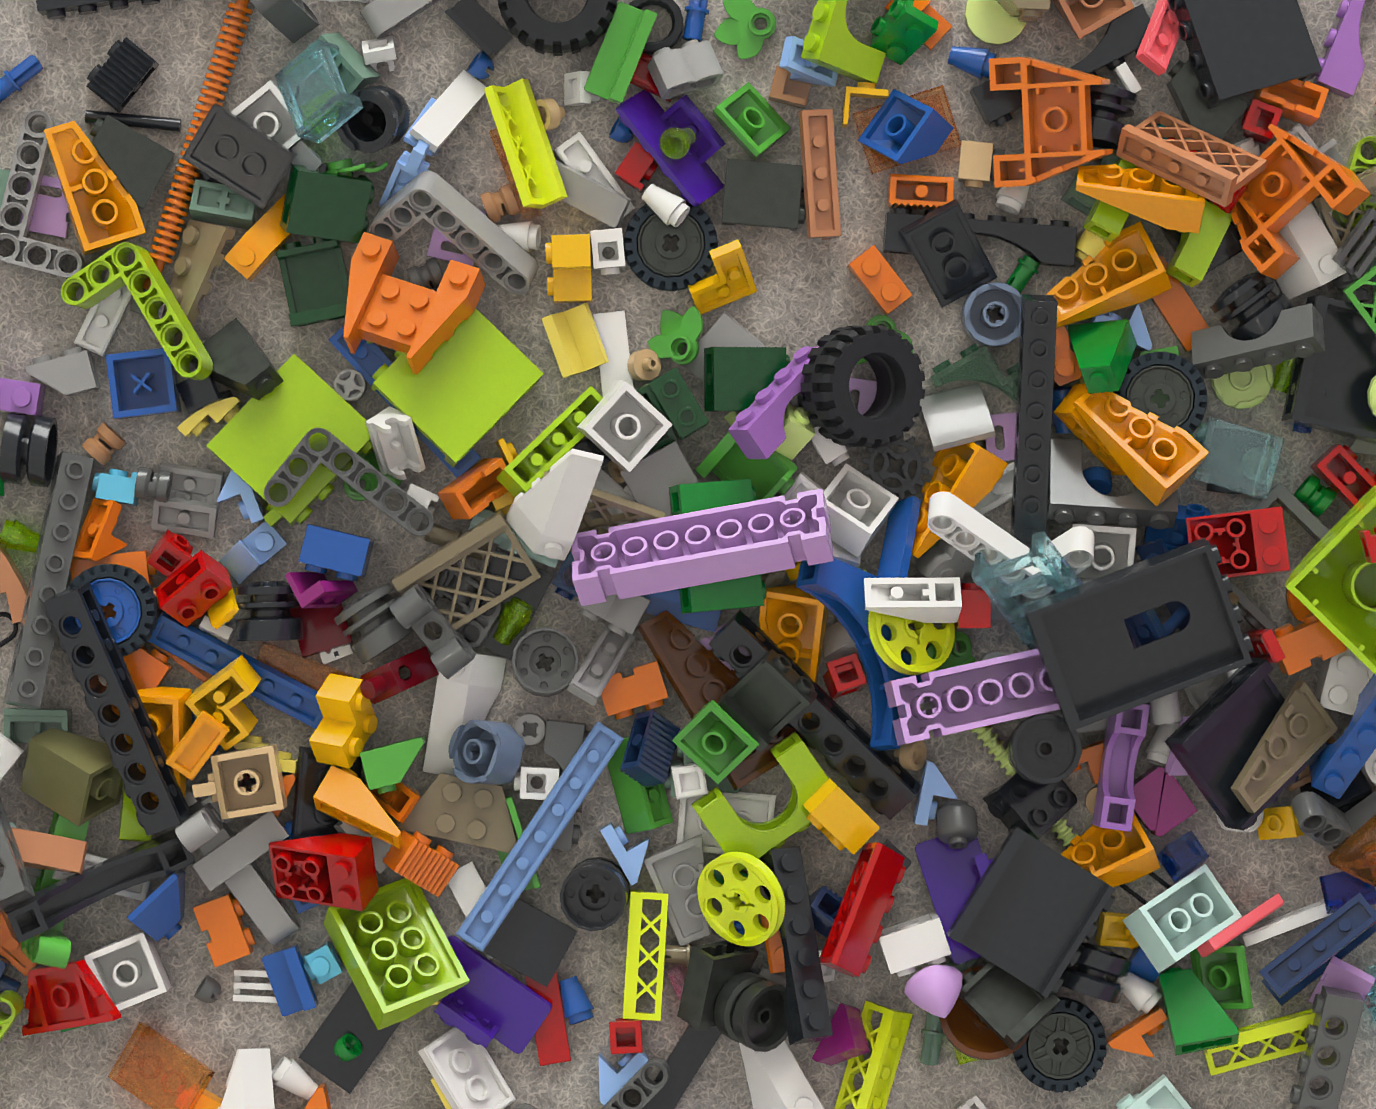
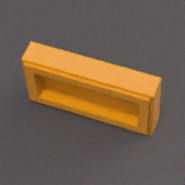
(197, 745)

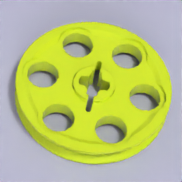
(912, 640)
(749, 892)

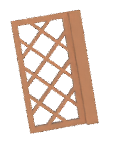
(1188, 169)

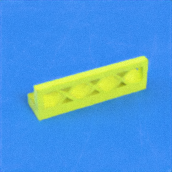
(526, 144)
(632, 958)
(1260, 1031)
(887, 1048)

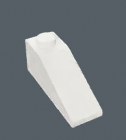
(915, 598)

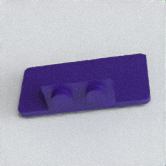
(690, 173)
(950, 881)
(492, 1003)

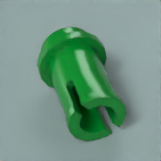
(1023, 273)

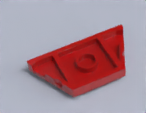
(66, 999)

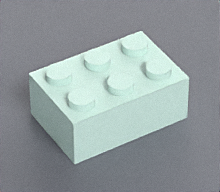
(1182, 918)

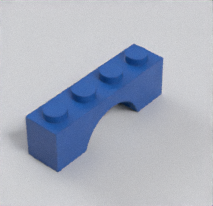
(1345, 758)

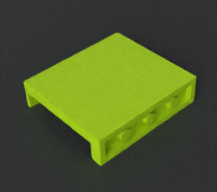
(462, 388)
(270, 429)

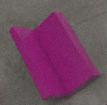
(316, 592)

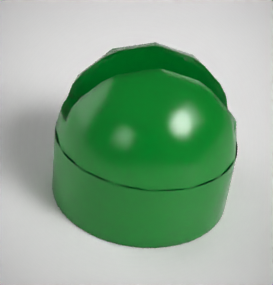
(350, 1041)

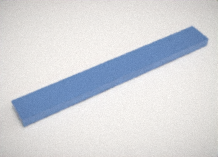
(539, 836)

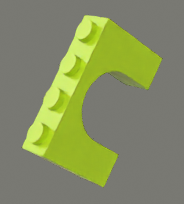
(835, 48)
(1194, 249)
(755, 838)

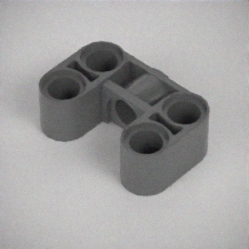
(482, 622)
(449, 649)

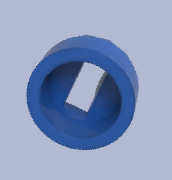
(479, 65)
(620, 132)

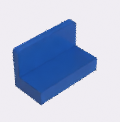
(290, 981)

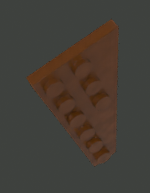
(699, 679)

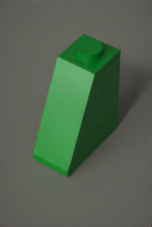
(1103, 353)
(1193, 1014)

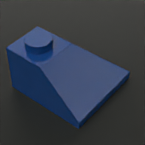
(905, 129)
(162, 909)

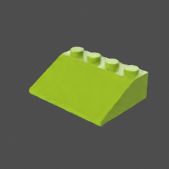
(395, 953)

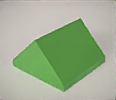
(751, 121)
(715, 741)
(1225, 975)

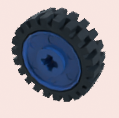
(132, 601)

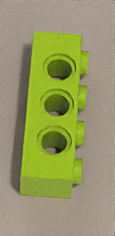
(549, 445)

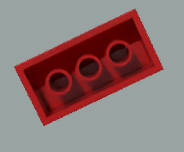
(862, 909)

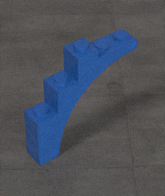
(842, 592)

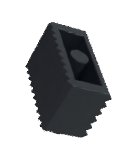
(121, 74)

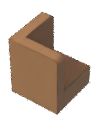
(787, 90)

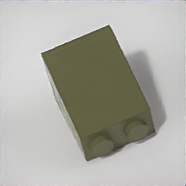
(71, 775)

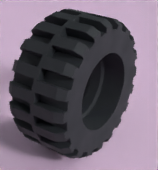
(554, 36)
(896, 393)

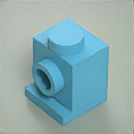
(115, 486)
(323, 963)

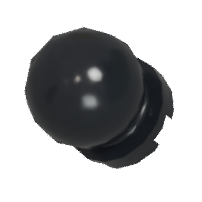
(378, 123)

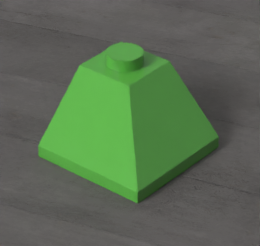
(390, 763)

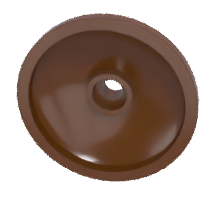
(971, 1035)

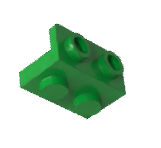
(902, 31)

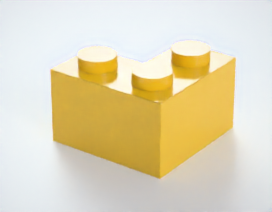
(571, 268)
(223, 699)
(345, 722)
(839, 818)

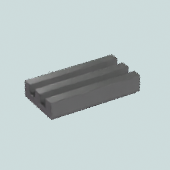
(1357, 272)

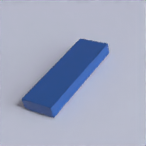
(899, 539)

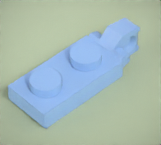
(406, 169)

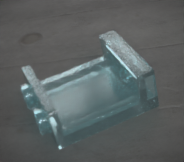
(316, 92)
(1237, 457)

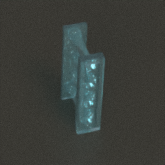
(1055, 574)

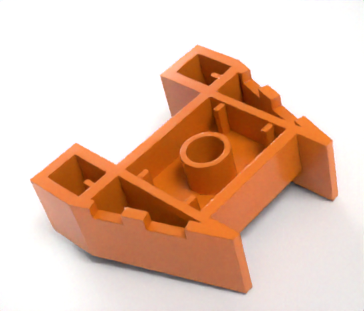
(1054, 120)
(1281, 191)
(401, 312)

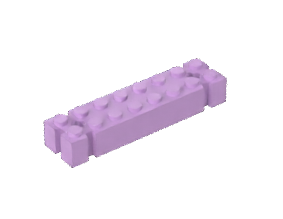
(702, 547)
(971, 696)

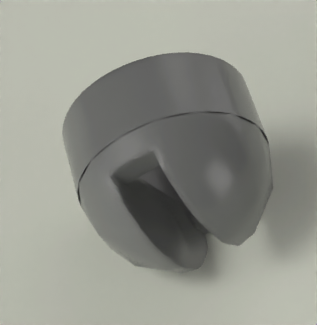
(206, 989)

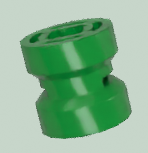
(1315, 495)

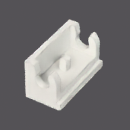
(395, 443)

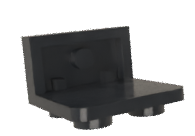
(1030, 805)

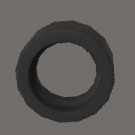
(677, 23)

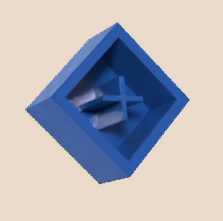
(142, 384)
(336, 551)

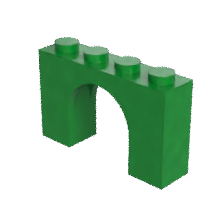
(722, 595)

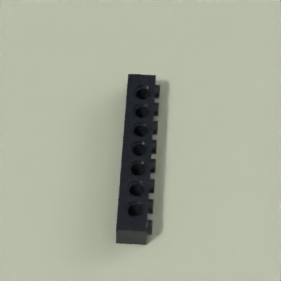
(1033, 416)
(122, 693)
(833, 720)

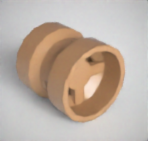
(500, 203)
(99, 449)

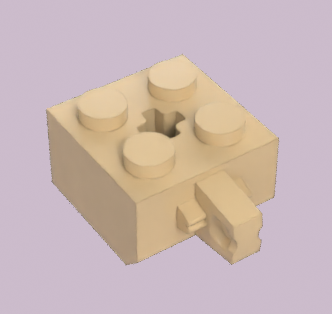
(234, 797)

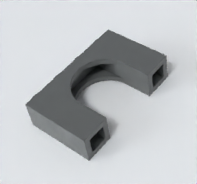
(1075, 500)

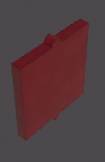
(320, 630)

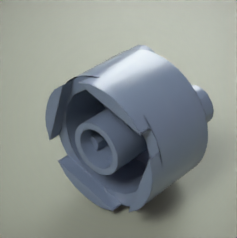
(977, 323)
(486, 752)

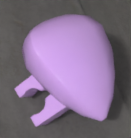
(935, 989)

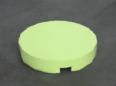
(991, 22)
(1232, 387)

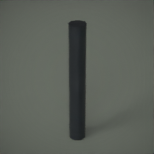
(138, 121)

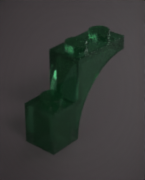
(979, 366)

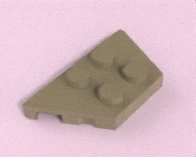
(463, 814)

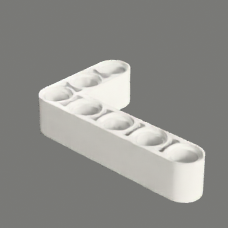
(974, 533)

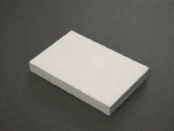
(748, 805)
(466, 1073)

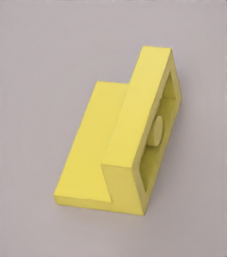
(575, 340)

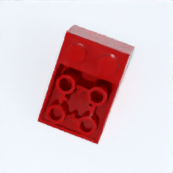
(1247, 541)
(325, 870)

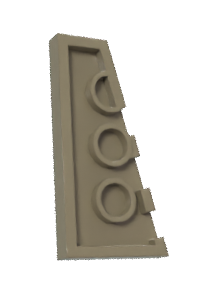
(195, 262)
(1286, 745)

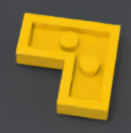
(729, 284)

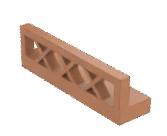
(819, 173)

